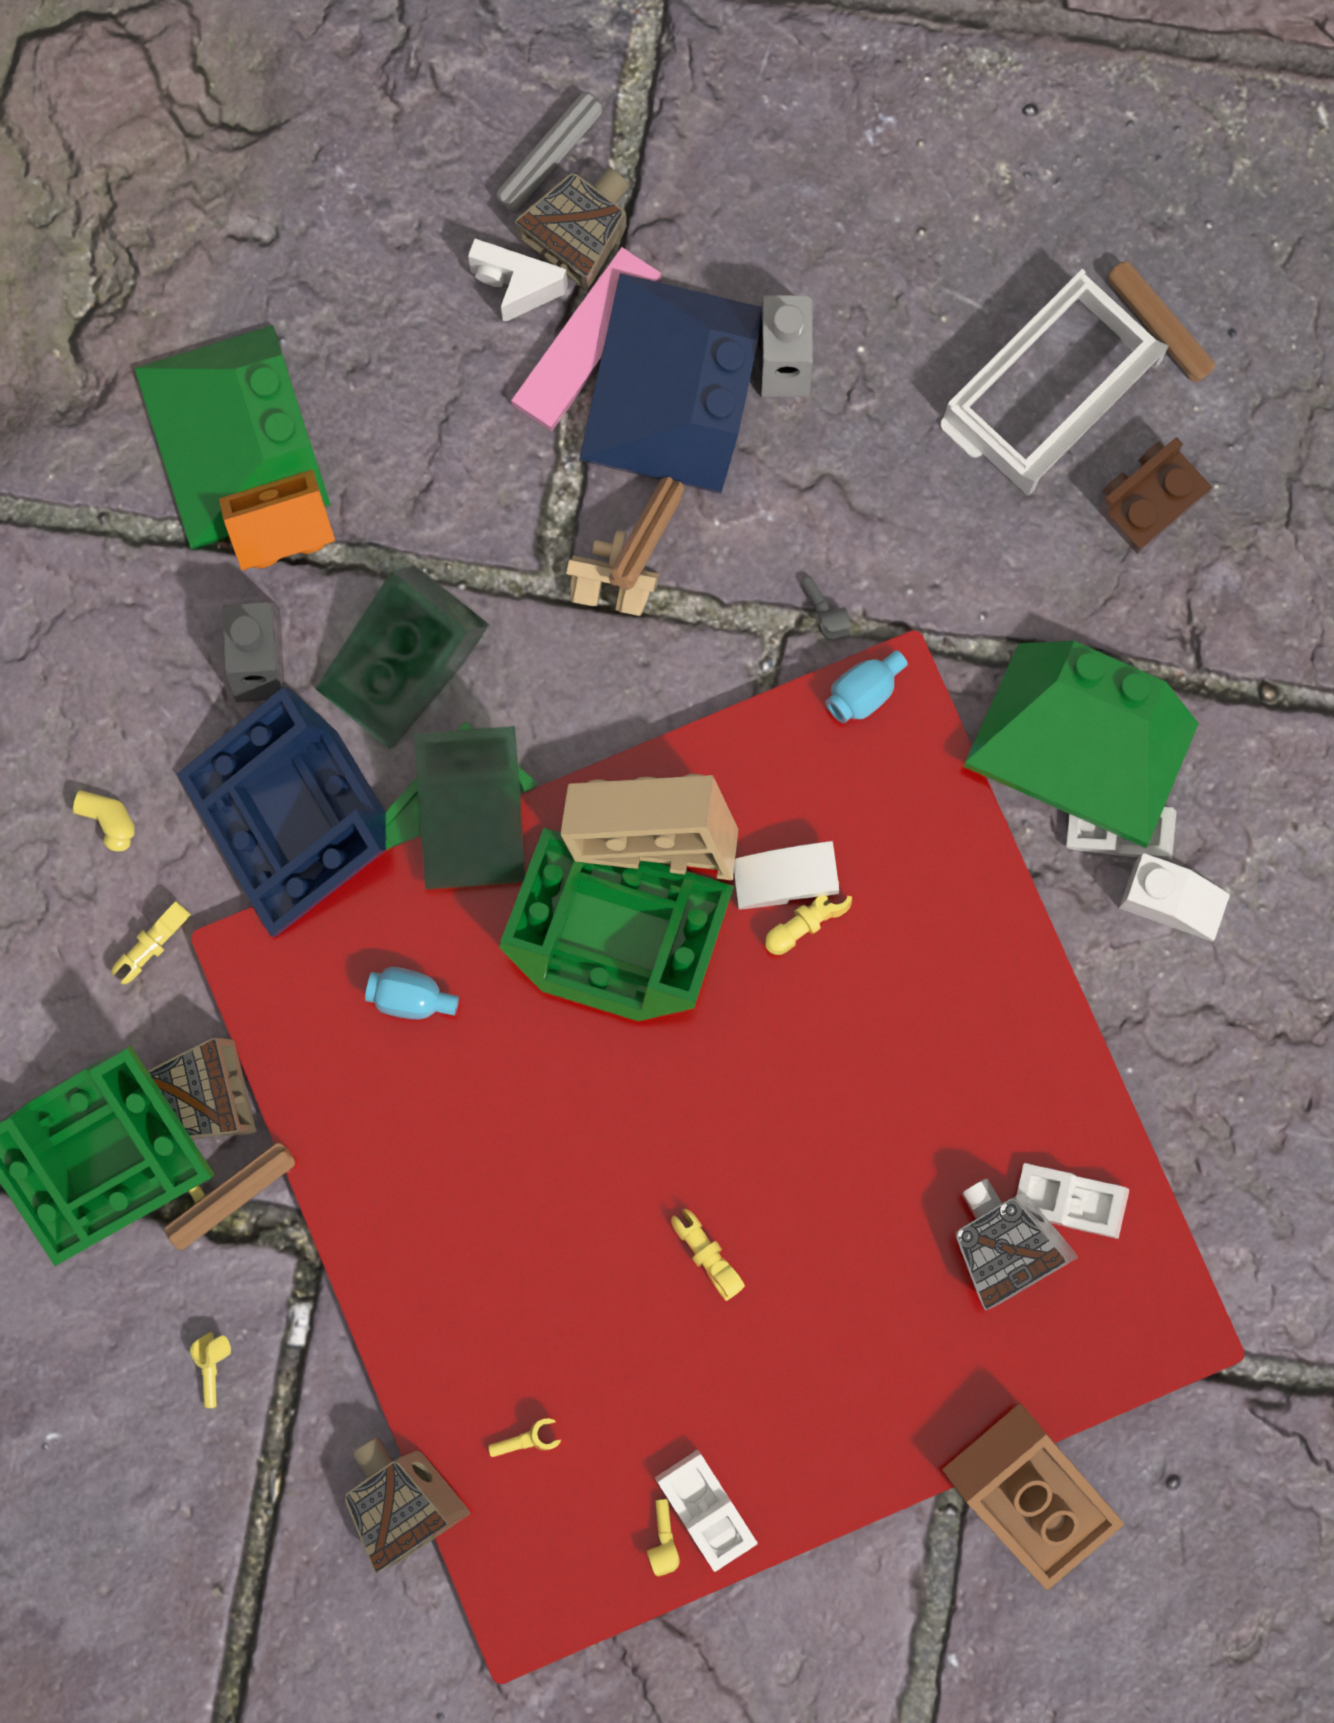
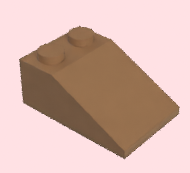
(1033, 1497)

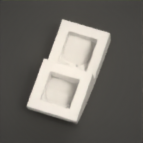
(1090, 838)
(785, 875)
(1075, 1200)
(706, 1510)

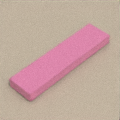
(577, 348)

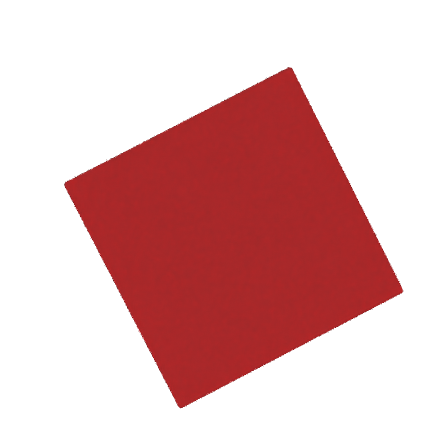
(516, 1168)

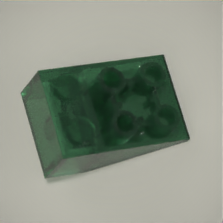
(469, 807)

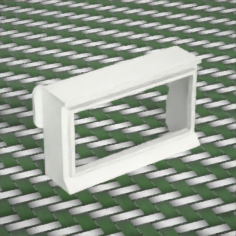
(978, 438)

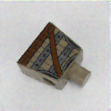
(577, 225)
(207, 1090)
(400, 1504)

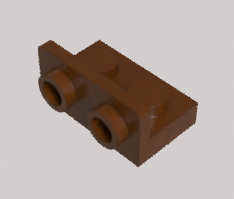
(1154, 495)

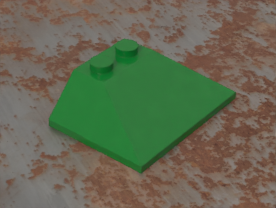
(225, 426)
(1085, 736)
(613, 932)
(96, 1155)

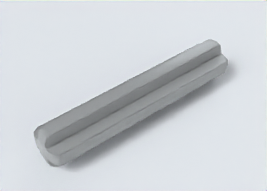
(549, 152)

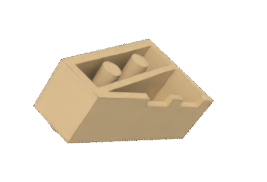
(651, 821)

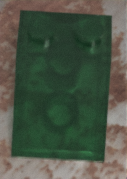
(401, 654)

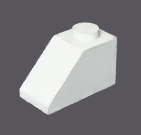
(1174, 897)

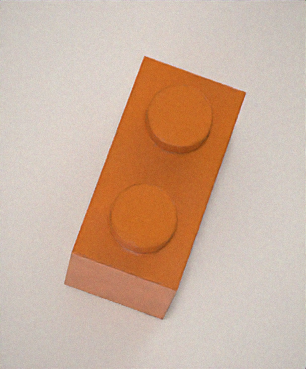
(277, 520)

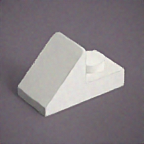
(529, 279)

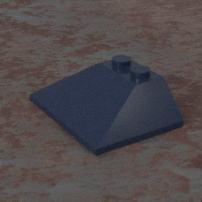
(671, 383)
(286, 808)

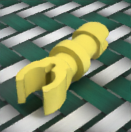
(807, 919)
(151, 941)
(707, 1254)

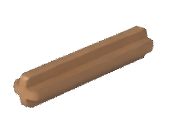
(1161, 321)
(646, 533)
(229, 1196)

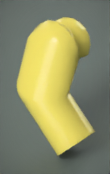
(111, 815)

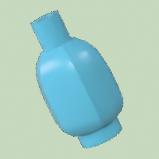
(864, 687)
(408, 994)

